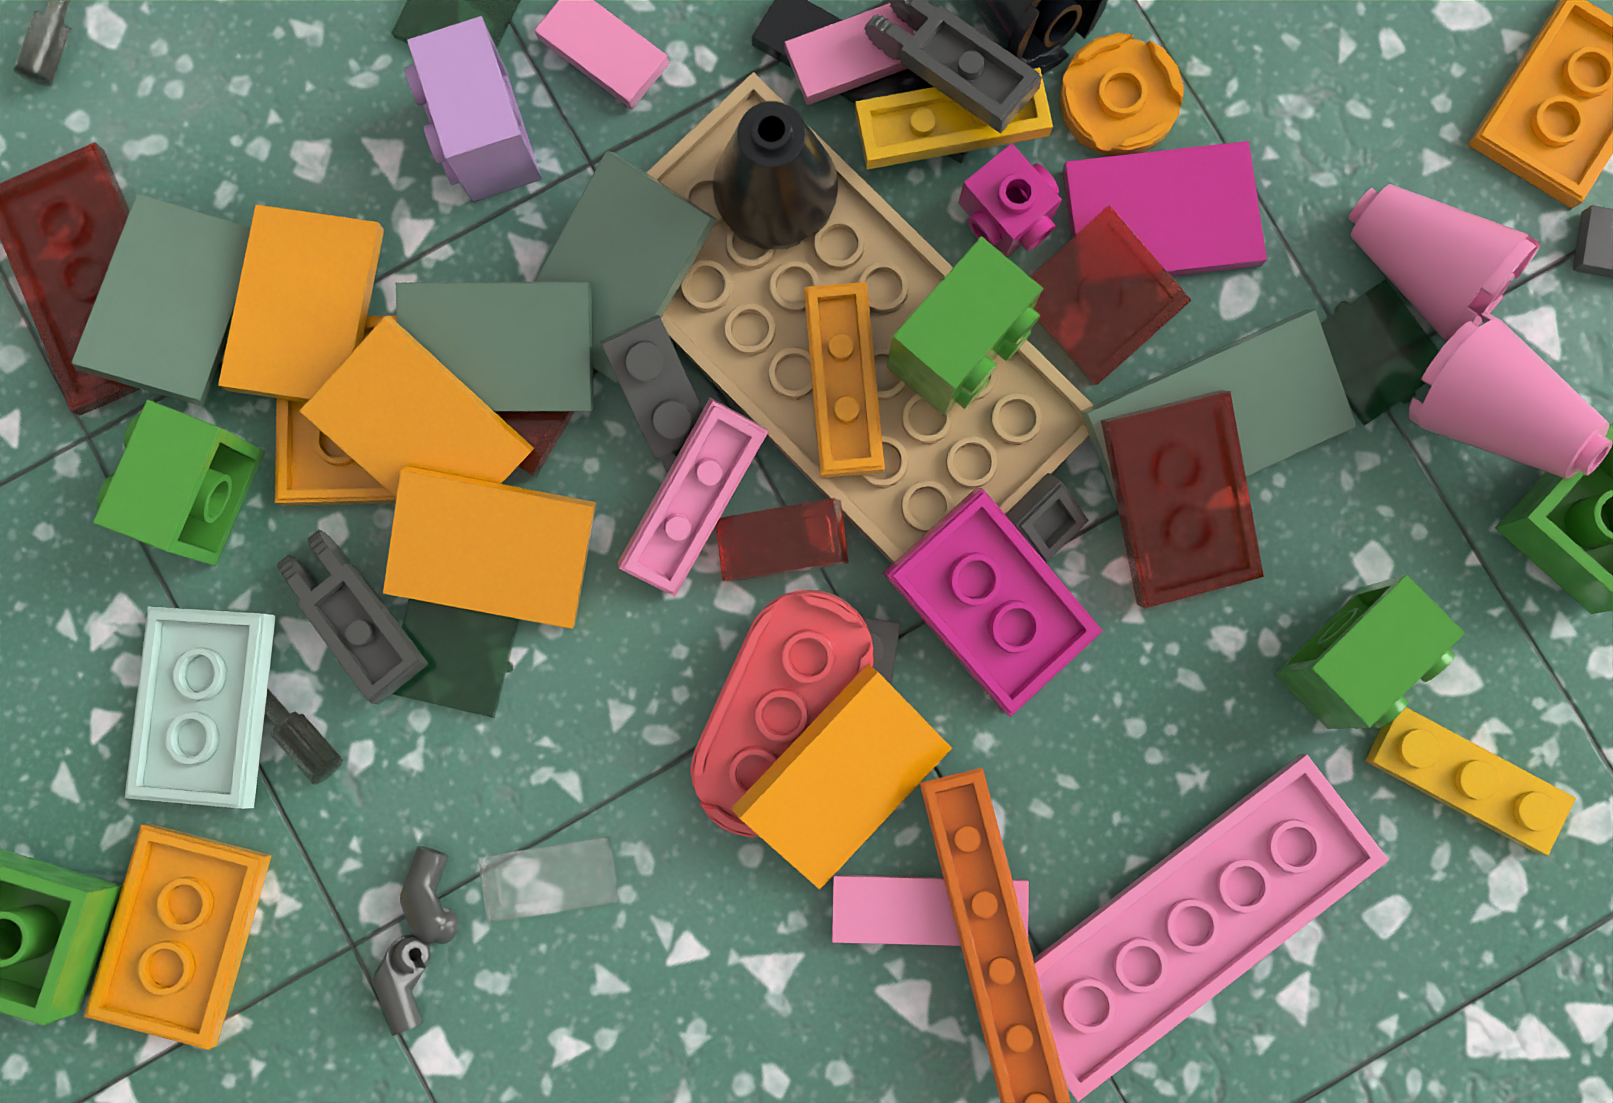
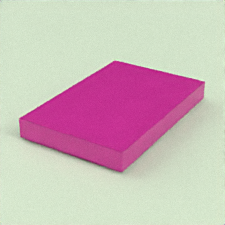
(1184, 204)
(993, 601)

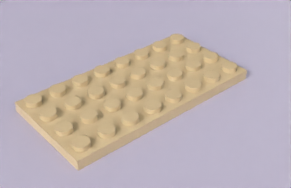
(747, 333)

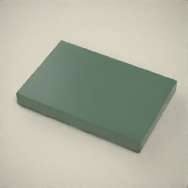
(632, 246)
(165, 301)
(508, 340)

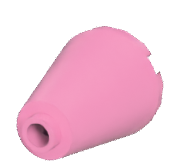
(1439, 255)
(1509, 402)

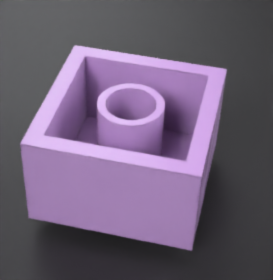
(471, 110)

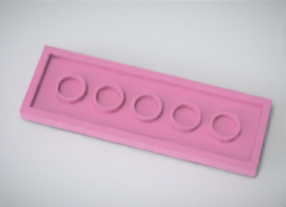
(1200, 920)

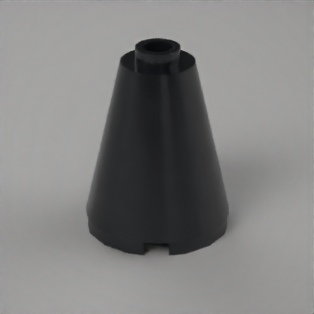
(1039, 28)
(774, 179)

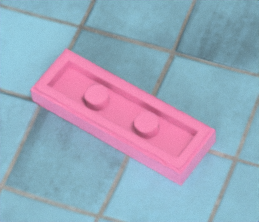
(692, 497)
(899, 910)

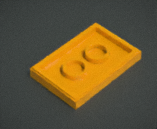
(1557, 106)
(299, 301)
(404, 408)
(314, 468)
(488, 547)
(842, 777)
(178, 936)

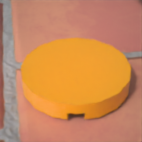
(1120, 95)

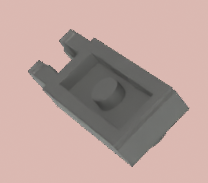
(956, 60)
(654, 386)
(353, 621)

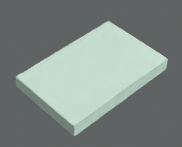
(200, 707)

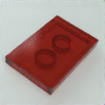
(1182, 498)

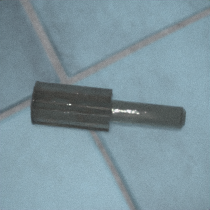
(44, 44)
(302, 741)

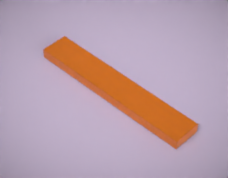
(994, 940)

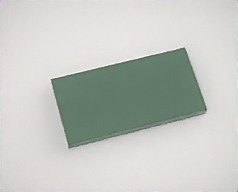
(1279, 386)

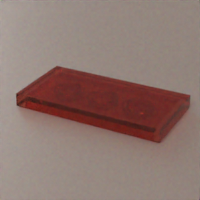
(60, 239)

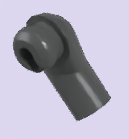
(420, 902)
(396, 980)

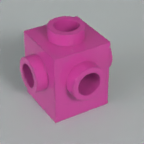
(1011, 202)

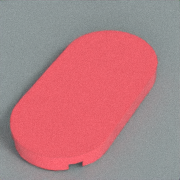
(783, 678)

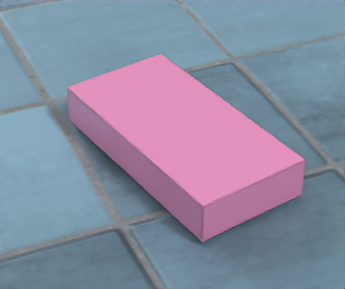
(603, 48)
(841, 56)

